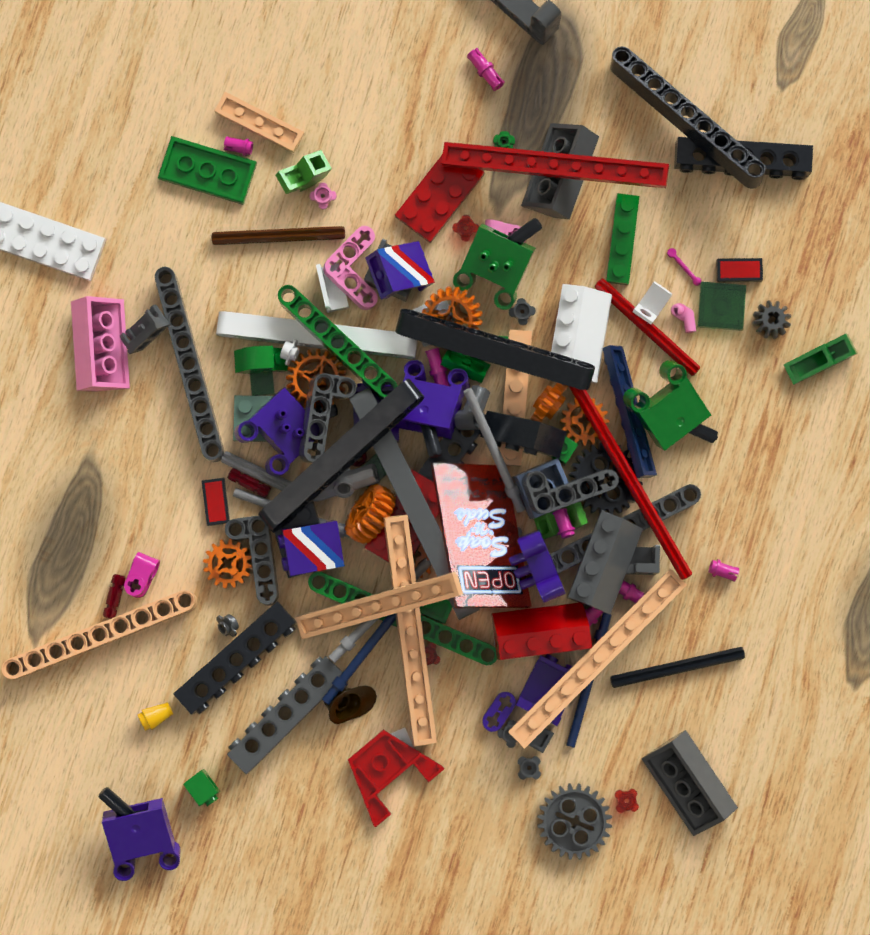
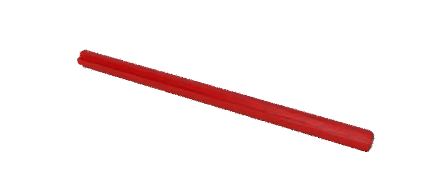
(632, 483)

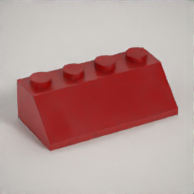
(541, 631)

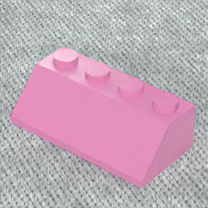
(98, 349)

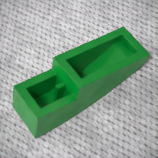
(820, 359)

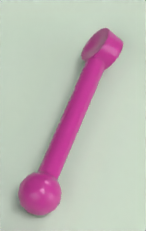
(672, 254)

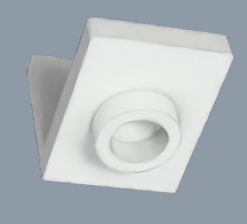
(652, 302)

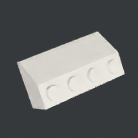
(582, 324)

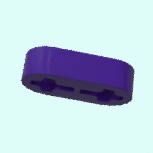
(494, 708)

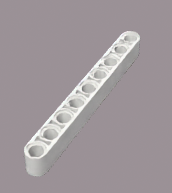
(282, 330)

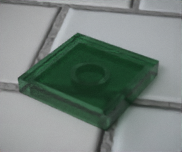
(721, 306)

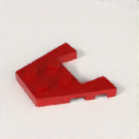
(380, 764)

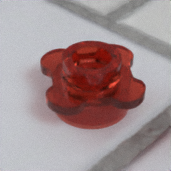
(459, 228)
(431, 650)
(631, 796)

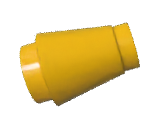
(155, 715)

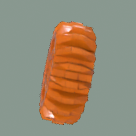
(456, 299)
(298, 372)
(368, 513)

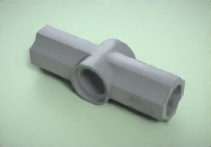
(350, 481)

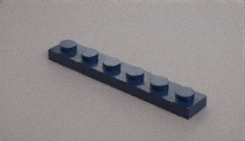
(634, 430)

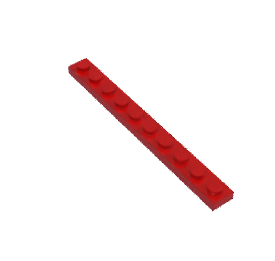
(555, 165)

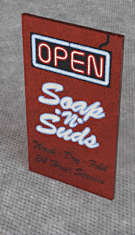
(479, 535)

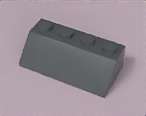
(558, 195)
(605, 562)
(690, 783)

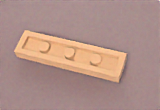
(259, 122)

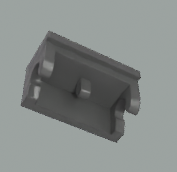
(145, 330)

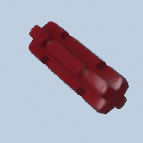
(249, 483)
(114, 596)

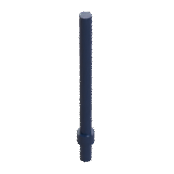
(340, 682)
(584, 695)

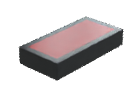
(739, 270)
(215, 501)

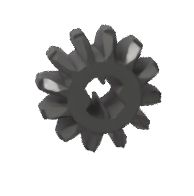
(763, 316)

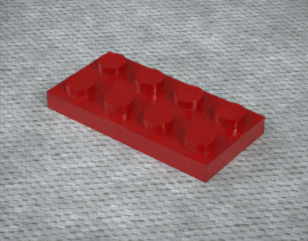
(437, 198)
(379, 546)

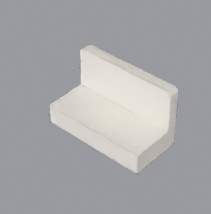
(332, 295)

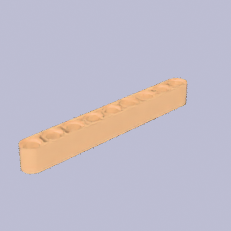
(88, 635)

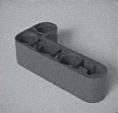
(321, 419)
(572, 488)
(257, 560)

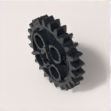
(586, 467)

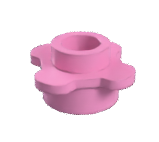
(323, 189)

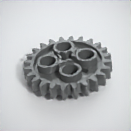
(566, 841)

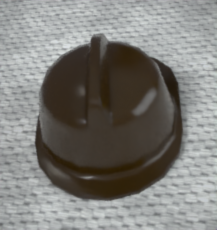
(351, 703)

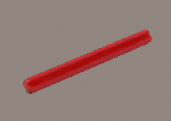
(650, 330)

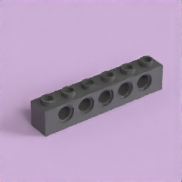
(247, 760)

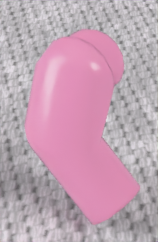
(686, 315)

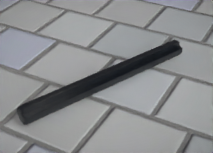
(677, 667)

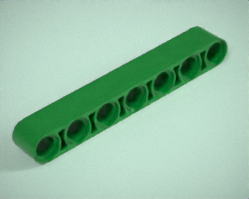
(332, 333)

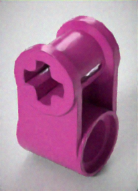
(142, 570)

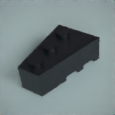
(525, 434)

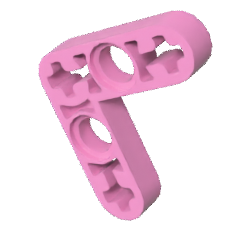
(345, 271)

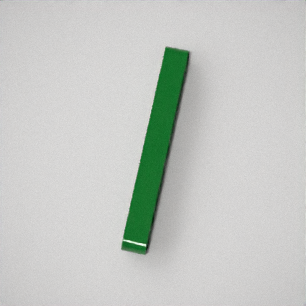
(436, 627)

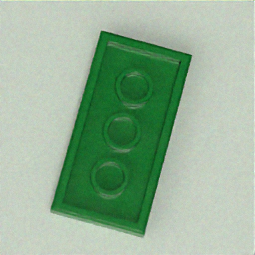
(207, 170)

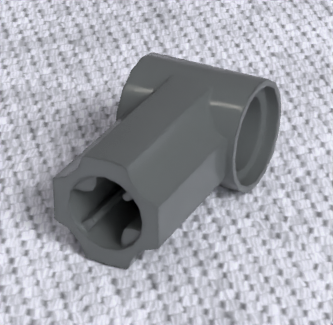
(464, 418)

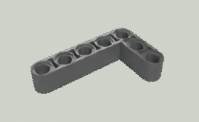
(535, 20)

